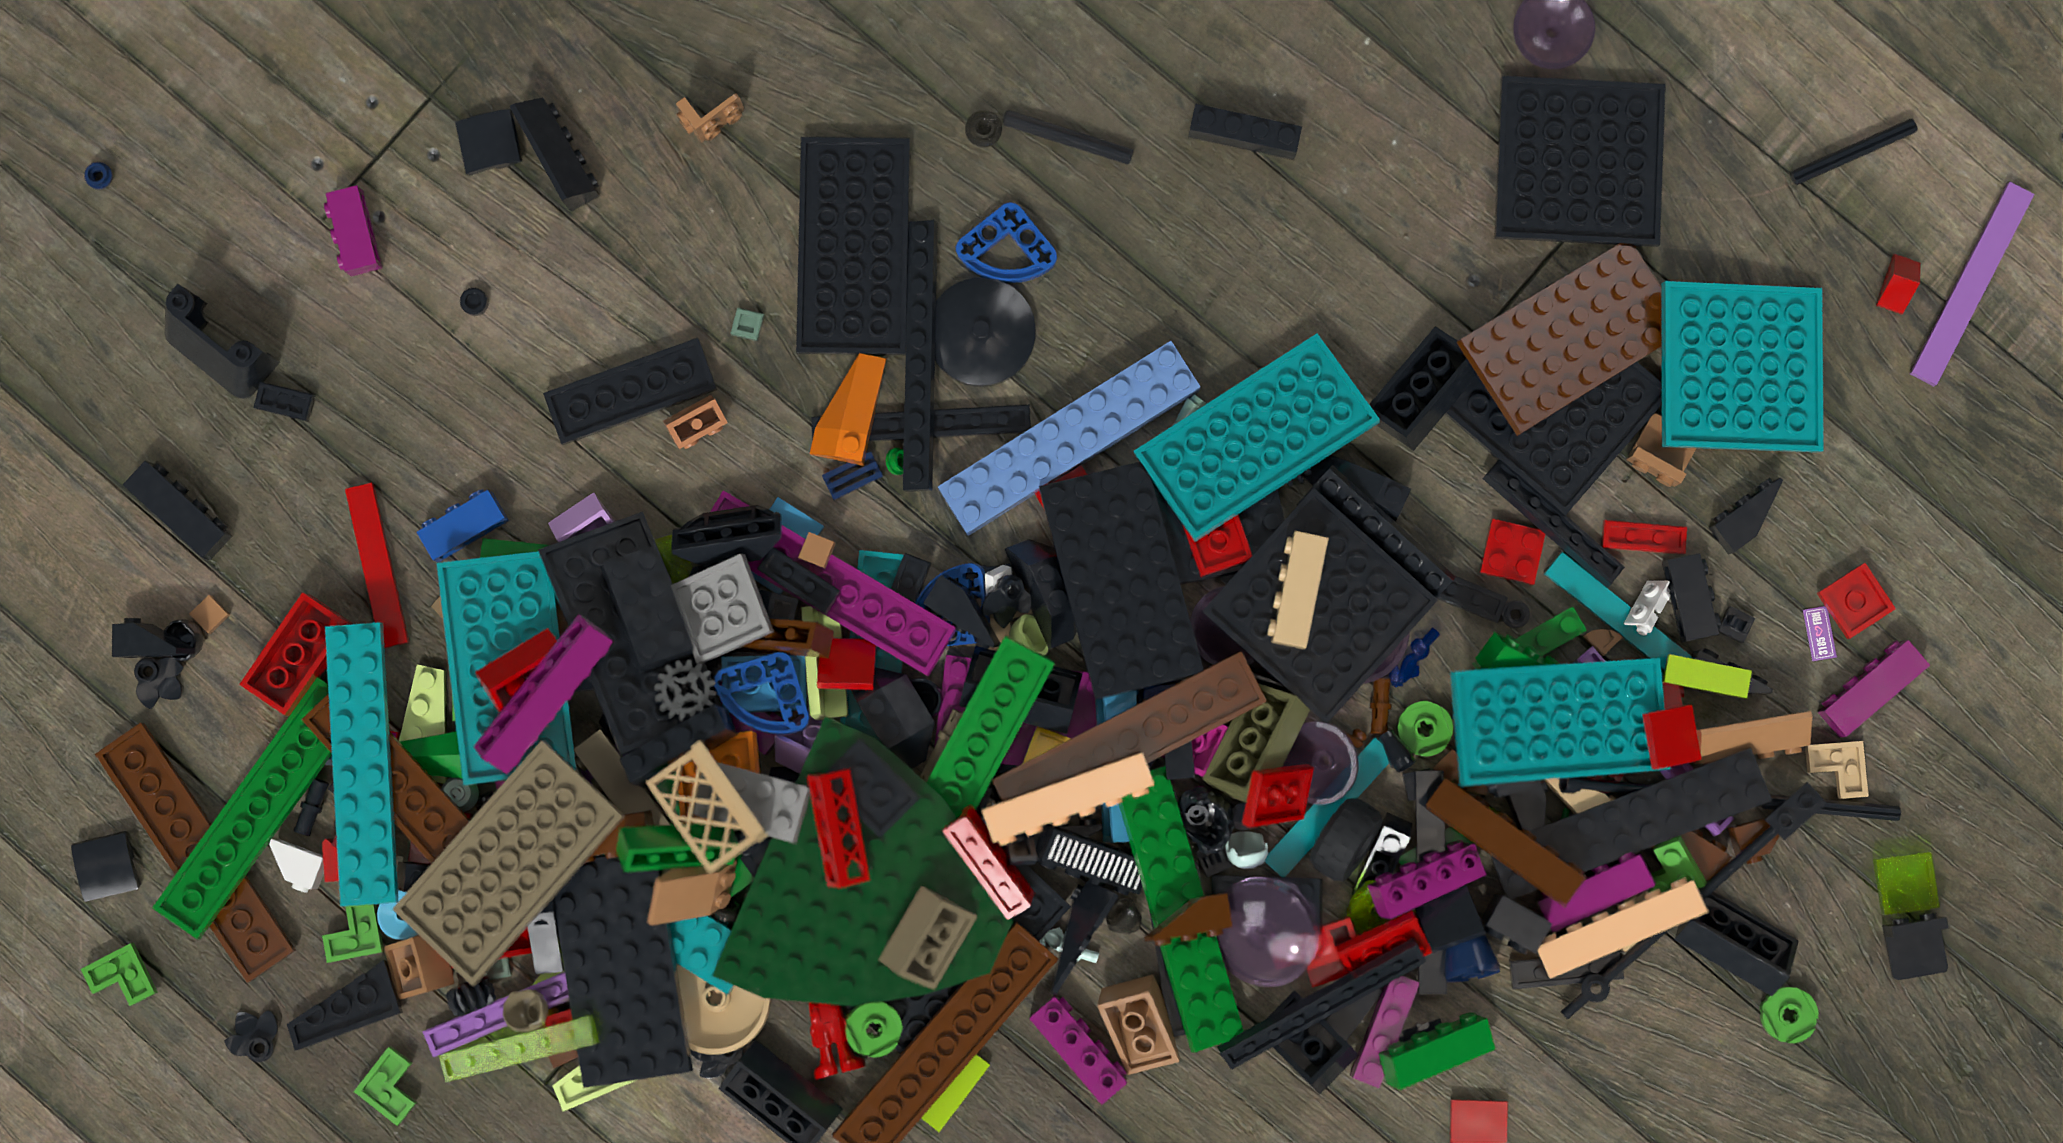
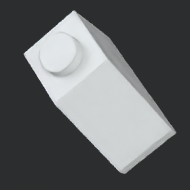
(298, 865)

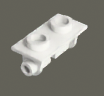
(1651, 599)

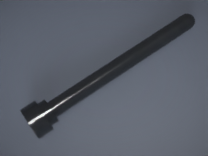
(1575, 784)

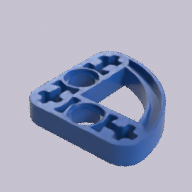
(1003, 229)
(960, 573)
(779, 680)

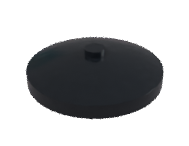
(983, 332)

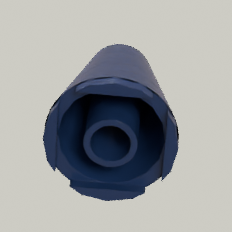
(1470, 960)

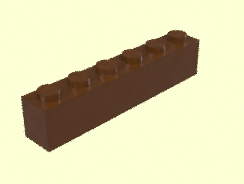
(1505, 842)

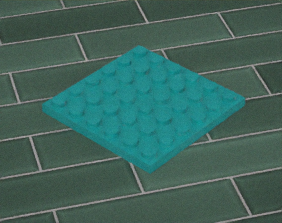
(1742, 367)

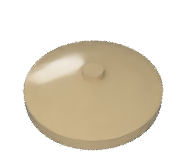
(717, 1020)

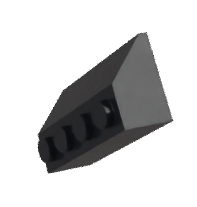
(555, 152)
(1053, 703)
(1740, 943)
(779, 1096)

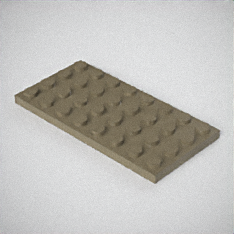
(508, 862)

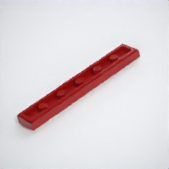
(377, 563)

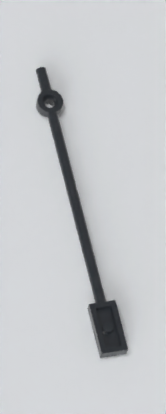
(1782, 822)

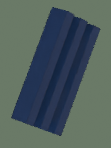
(836, 495)

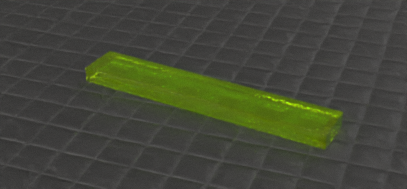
(519, 1048)

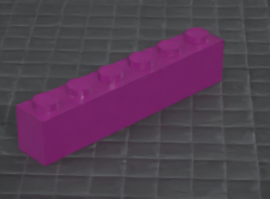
(543, 694)

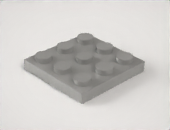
(721, 608)

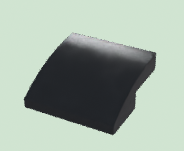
(488, 141)
(105, 866)

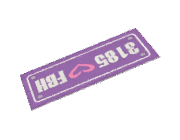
(1819, 633)

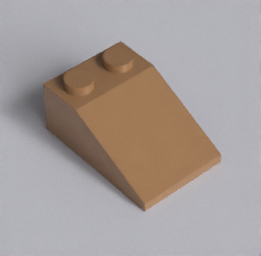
(690, 893)
(1139, 1024)

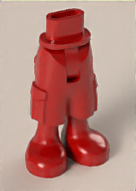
(826, 1028)

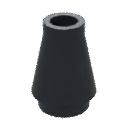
(1397, 752)

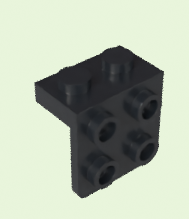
(1916, 946)

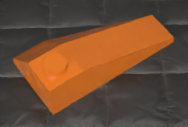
(848, 420)

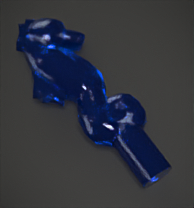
(1409, 666)

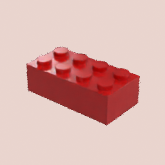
(293, 655)

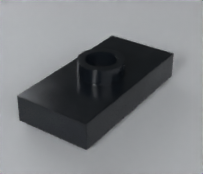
(284, 401)

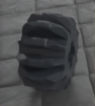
(468, 998)

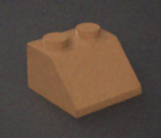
(417, 967)

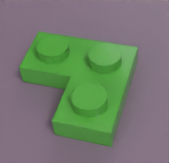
(1677, 865)
(361, 938)
(122, 967)
(380, 1090)

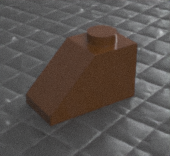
(1745, 833)

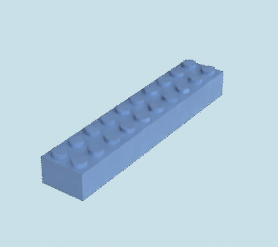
(1069, 438)

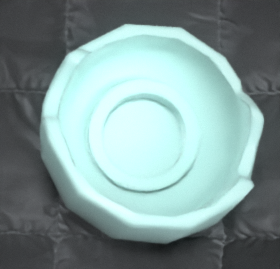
(1246, 849)

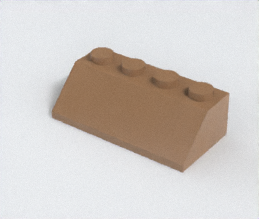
(1761, 735)

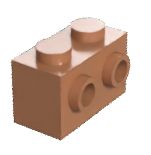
(695, 422)

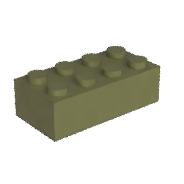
(1256, 742)

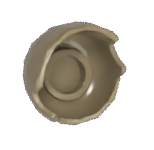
(525, 1010)

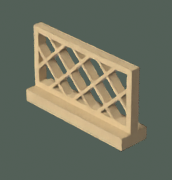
(726, 792)

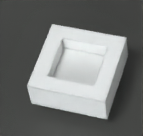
(994, 576)

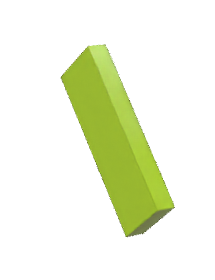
(1707, 676)
(954, 1095)

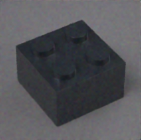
(1514, 923)

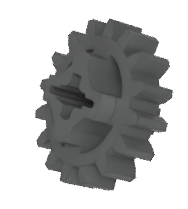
(694, 696)

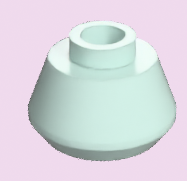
(466, 798)

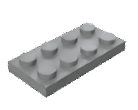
(773, 802)

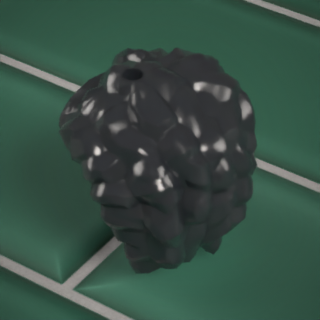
(1210, 823)

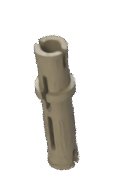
(944, 737)

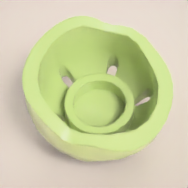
(1027, 632)

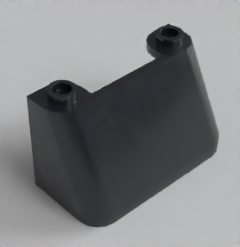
(235, 370)

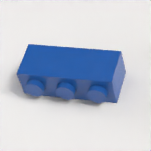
(462, 525)

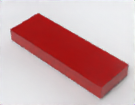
(1644, 537)

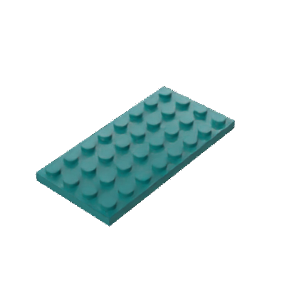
(1256, 437)
(486, 613)
(1554, 720)

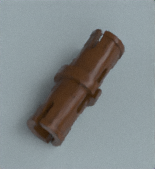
(1380, 706)

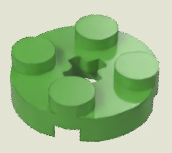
(1431, 714)
(1804, 1020)
(868, 1043)

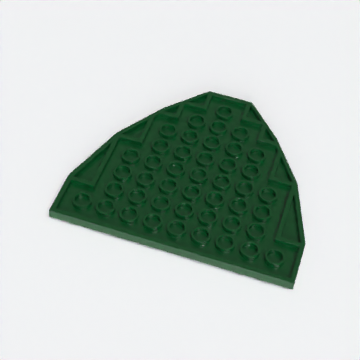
(826, 941)

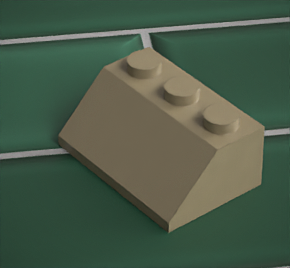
(927, 938)

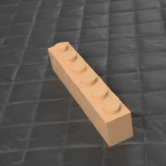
(1068, 797)
(1622, 928)

